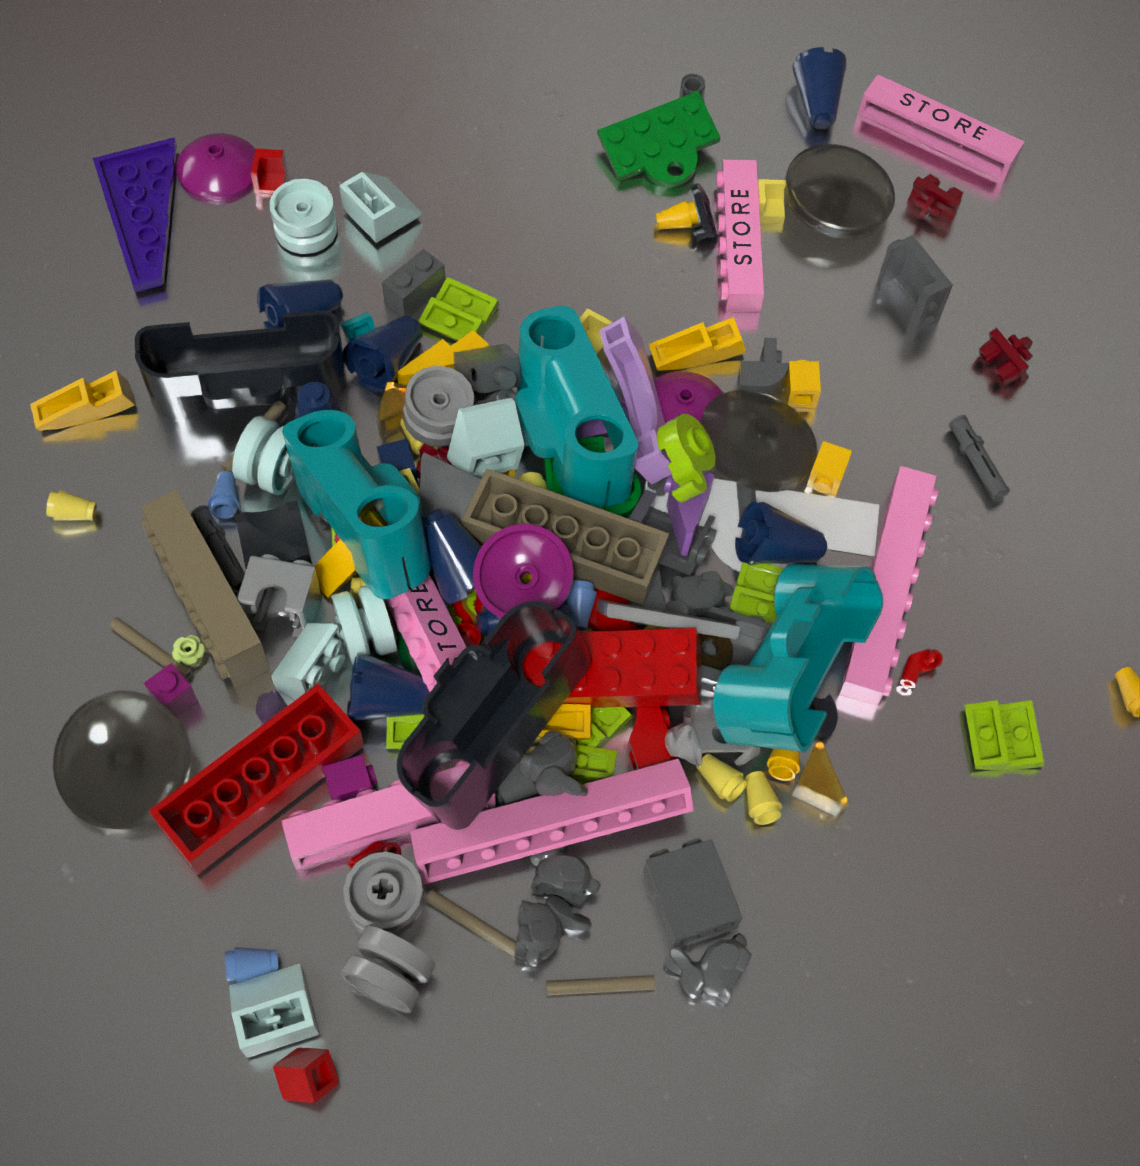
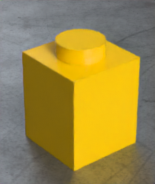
(803, 384)
(829, 468)

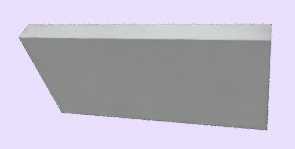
(667, 619)

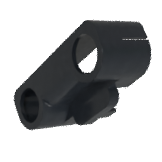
(238, 367)
(489, 711)

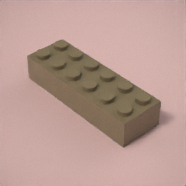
(603, 546)
(203, 590)

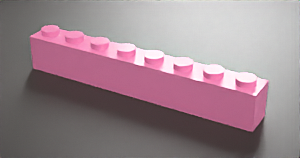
(895, 569)
(552, 821)

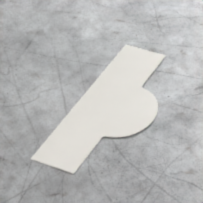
(845, 523)

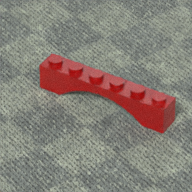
(647, 738)

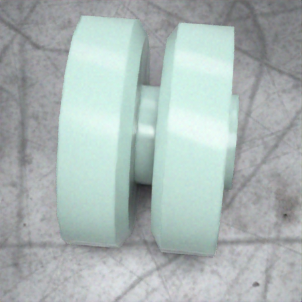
(303, 216)
(263, 457)
(363, 623)

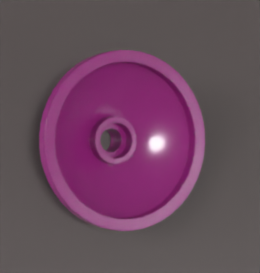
(216, 167)
(687, 384)
(518, 552)

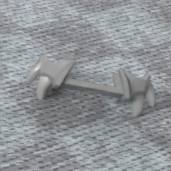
(695, 738)

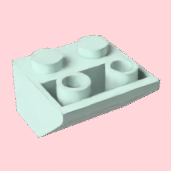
(376, 205)
(487, 438)
(310, 660)
(272, 1011)

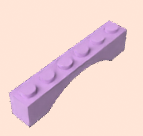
(631, 366)

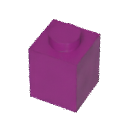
(171, 689)
(349, 778)

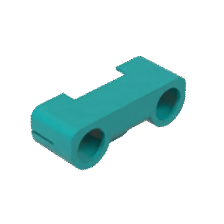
(561, 391)
(341, 482)
(815, 615)

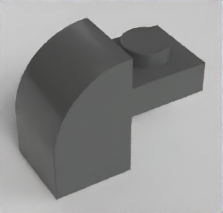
(764, 376)

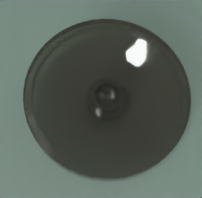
(839, 191)
(759, 440)
(120, 759)

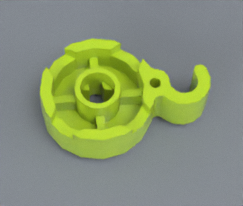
(690, 454)

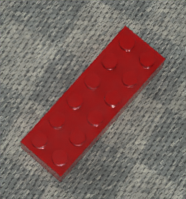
(631, 668)
(256, 778)

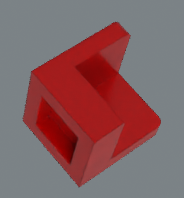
(268, 170)
(306, 1074)

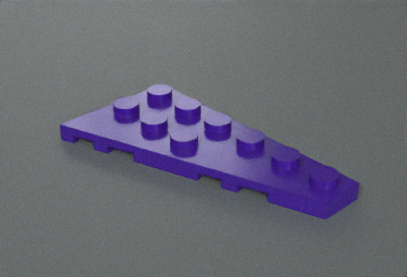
(139, 200)

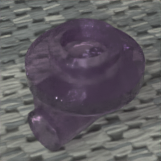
(269, 705)

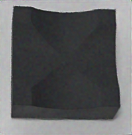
(273, 533)

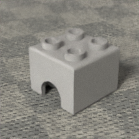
(280, 588)

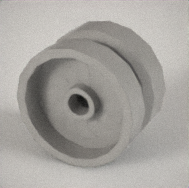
(434, 402)
(381, 876)
(387, 969)

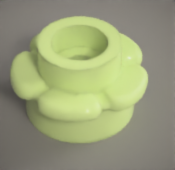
(192, 657)

